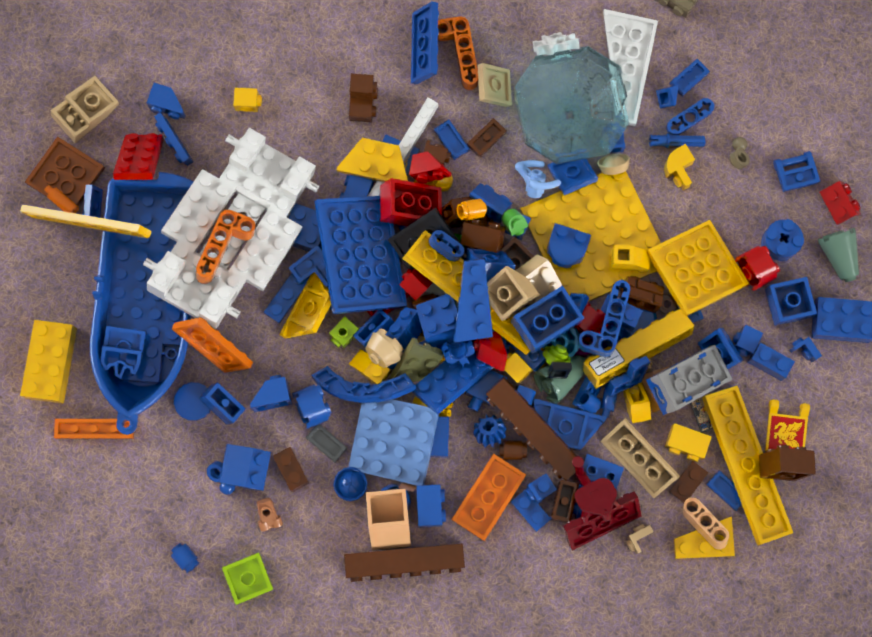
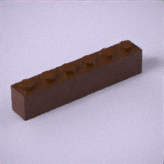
(533, 427)
(404, 561)

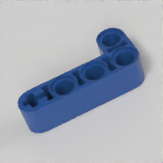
(610, 318)

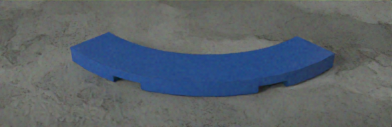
(363, 392)

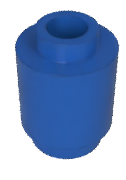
(184, 557)

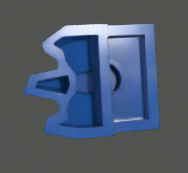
(122, 349)

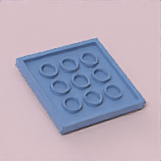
(394, 440)

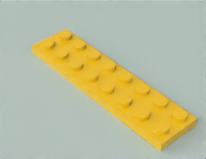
(448, 276)
(741, 453)

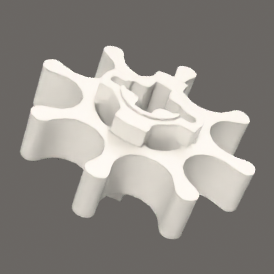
(555, 43)

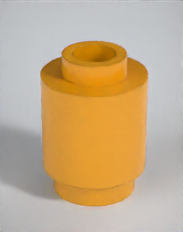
(471, 209)

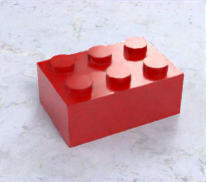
(407, 201)

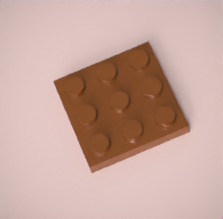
(65, 169)

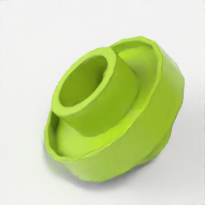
(556, 354)

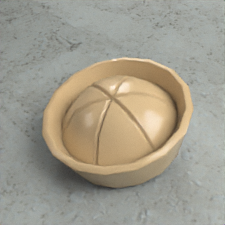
(614, 163)

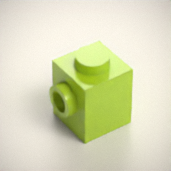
(343, 333)

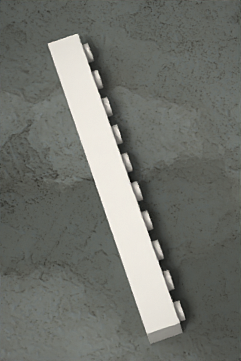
(412, 135)

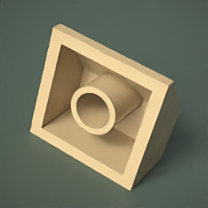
(510, 292)

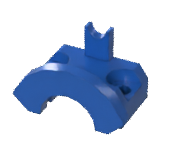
(458, 352)

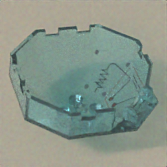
(577, 83)

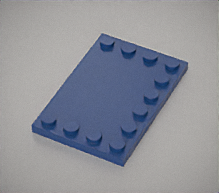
(357, 256)

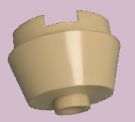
(383, 349)

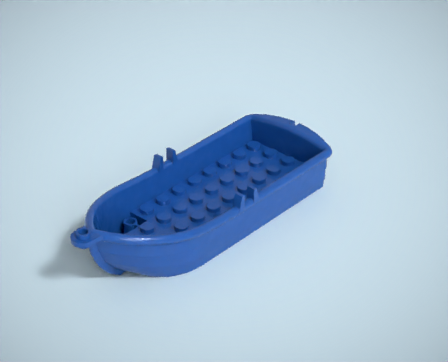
(124, 299)

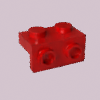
(840, 202)

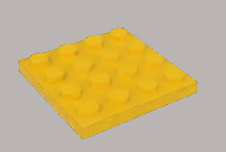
(697, 268)

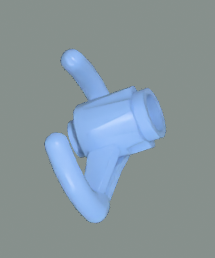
(535, 179)

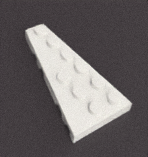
(630, 46)

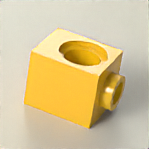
(247, 99)

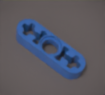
(698, 106)

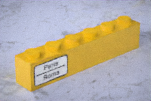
(644, 342)

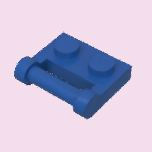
(797, 177)

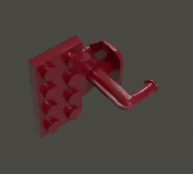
(599, 508)

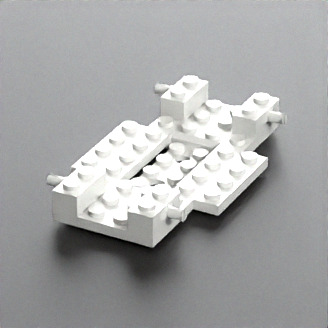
(263, 182)

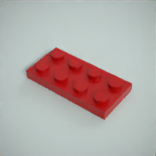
(138, 157)

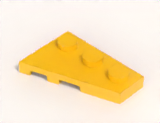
(695, 546)

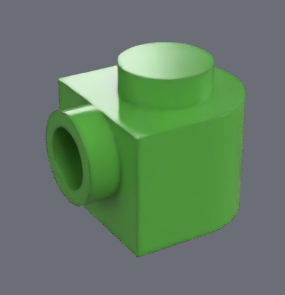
(514, 222)

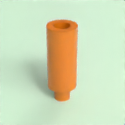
(61, 200)

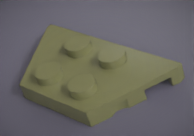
(417, 361)

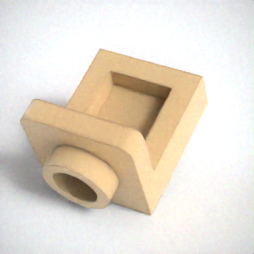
(639, 532)

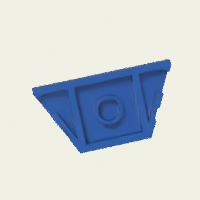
(570, 424)

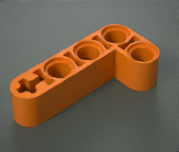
(462, 53)
(219, 247)

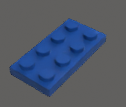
(424, 43)
(449, 382)

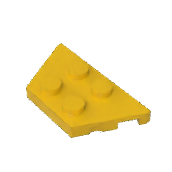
(374, 161)
(308, 310)

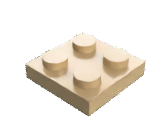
(494, 85)

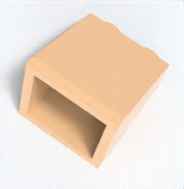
(388, 519)

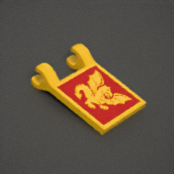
(786, 428)

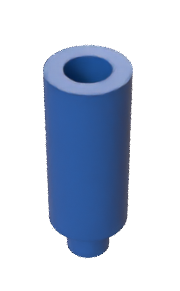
(608, 403)

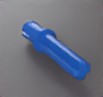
(677, 140)

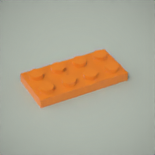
(212, 345)
(488, 497)

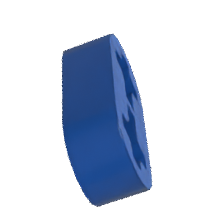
(446, 245)

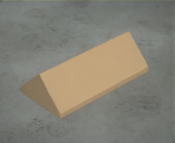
(640, 458)

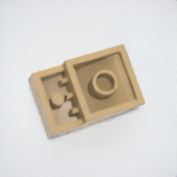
(84, 109)

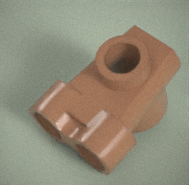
(268, 519)

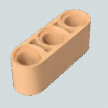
(708, 532)

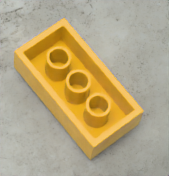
(48, 361)

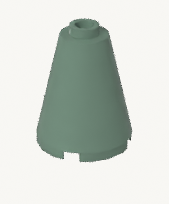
(842, 253)
(556, 387)

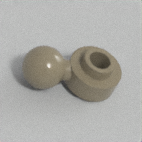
(739, 157)

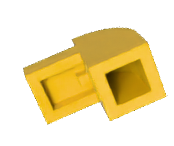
(675, 165)

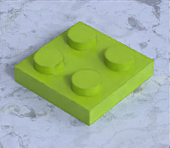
(247, 578)

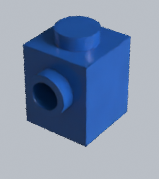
(747, 340)

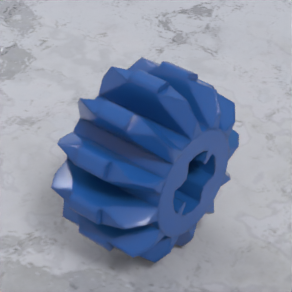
(489, 431)

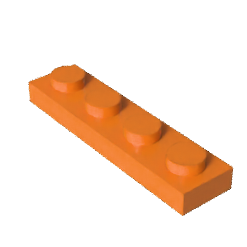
(89, 429)

